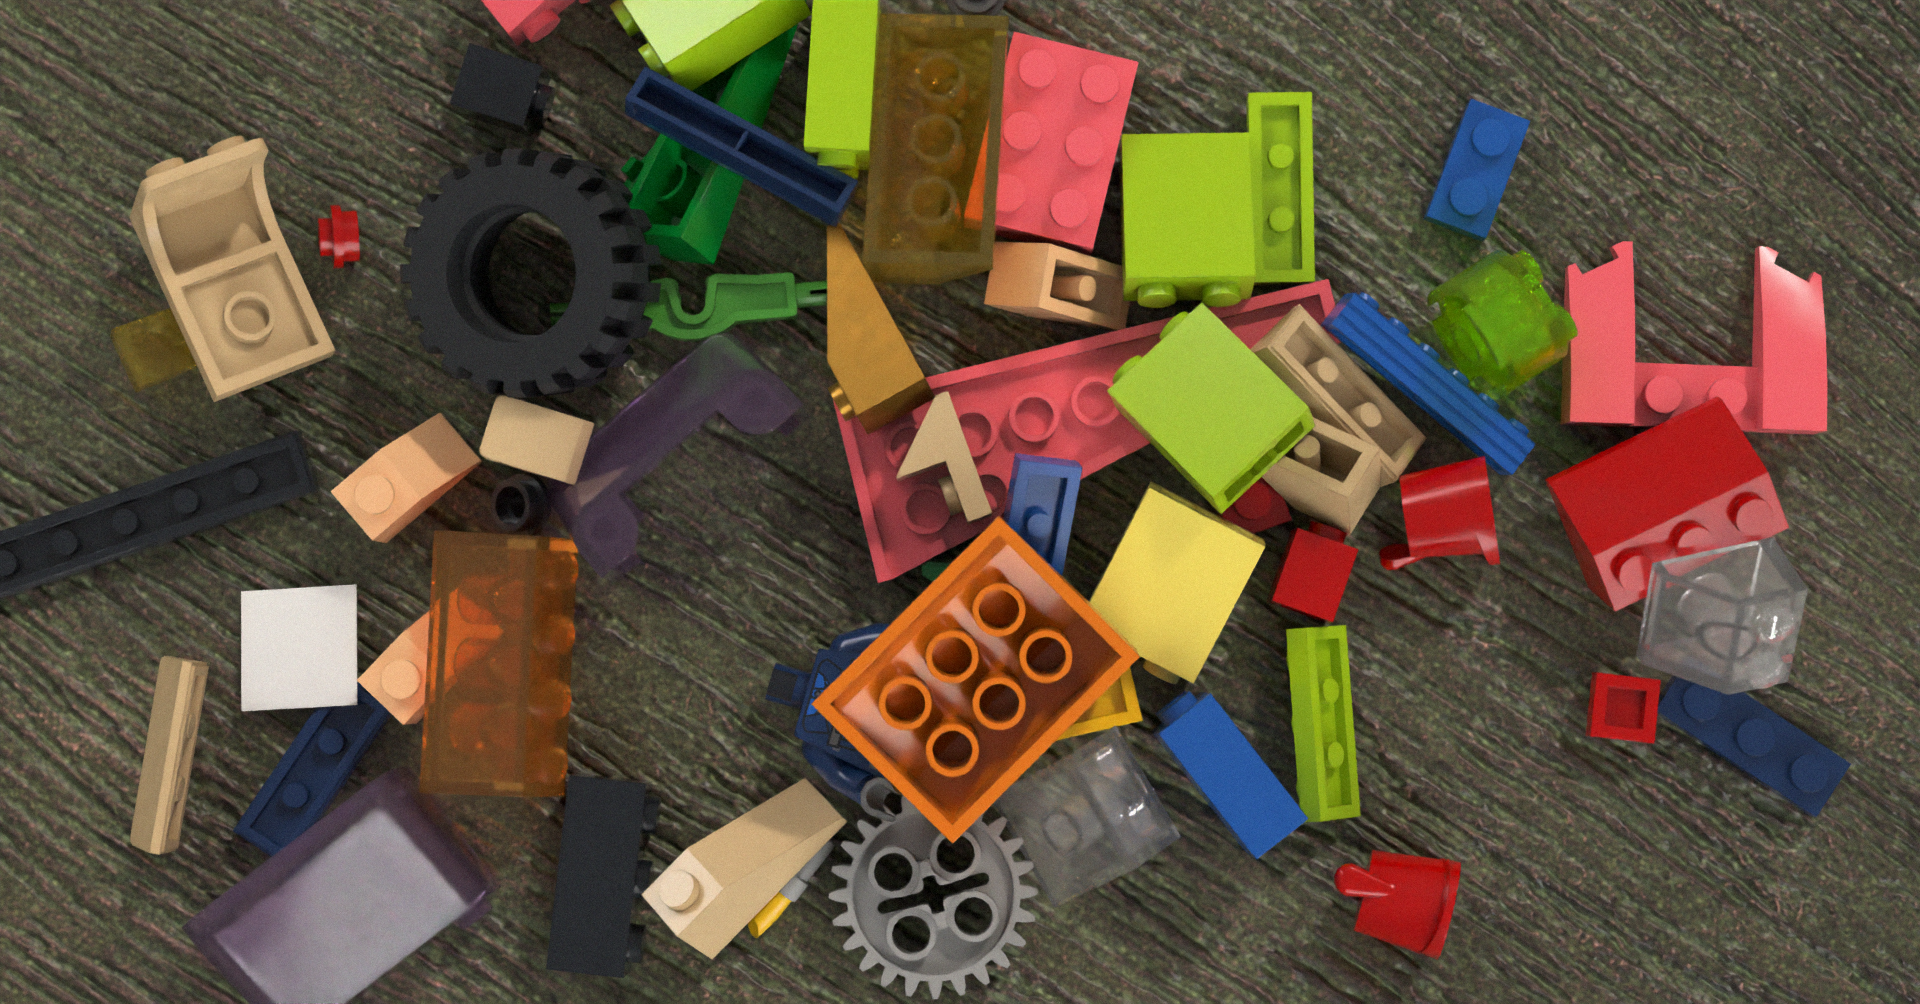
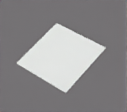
(299, 648)

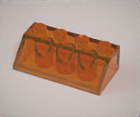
(498, 665)

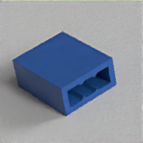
(1227, 772)

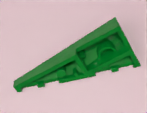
(686, 192)

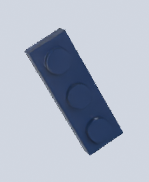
(1755, 742)

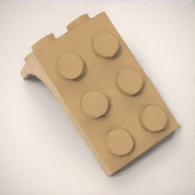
(228, 268)

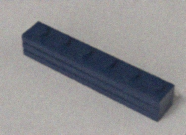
(740, 146)

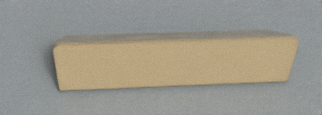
(1338, 389)
(169, 755)

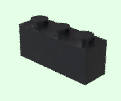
(602, 875)

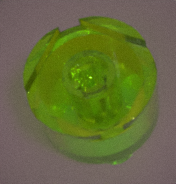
(1501, 322)

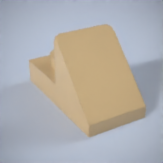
(535, 439)
(940, 444)

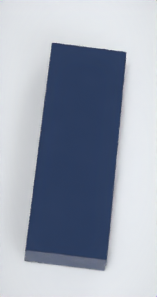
(312, 772)

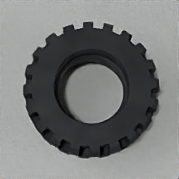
(452, 273)

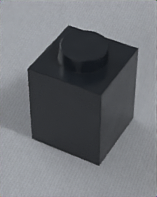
(502, 90)

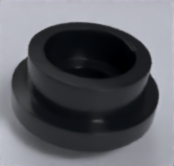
(521, 505)

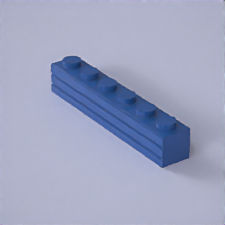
(1428, 383)

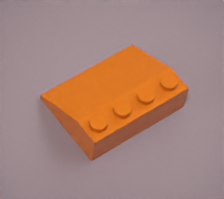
(976, 679)

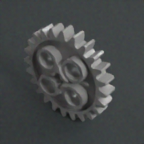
(950, 950)

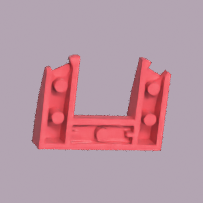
(1776, 395)

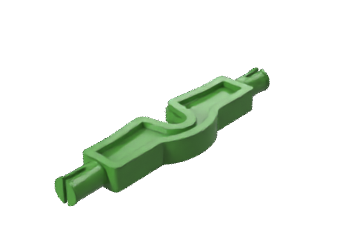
(728, 302)

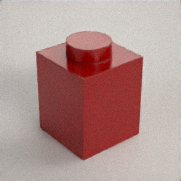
(1313, 572)

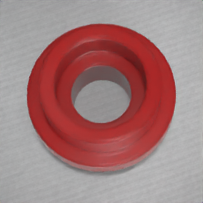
(339, 236)

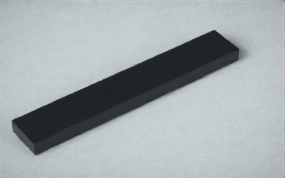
(155, 513)

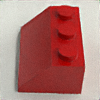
(1664, 497)

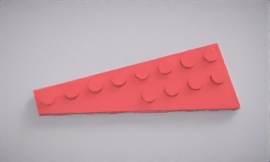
(1023, 404)

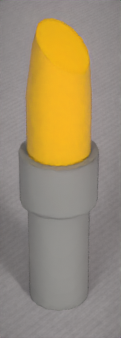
(788, 893)

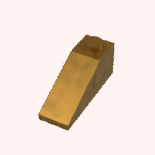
(865, 346)

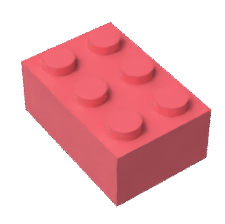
(1059, 140)

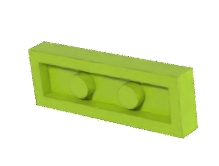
(1282, 186)
(1323, 723)

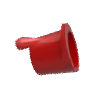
(1445, 515)
(1403, 899)

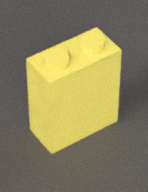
(1175, 581)

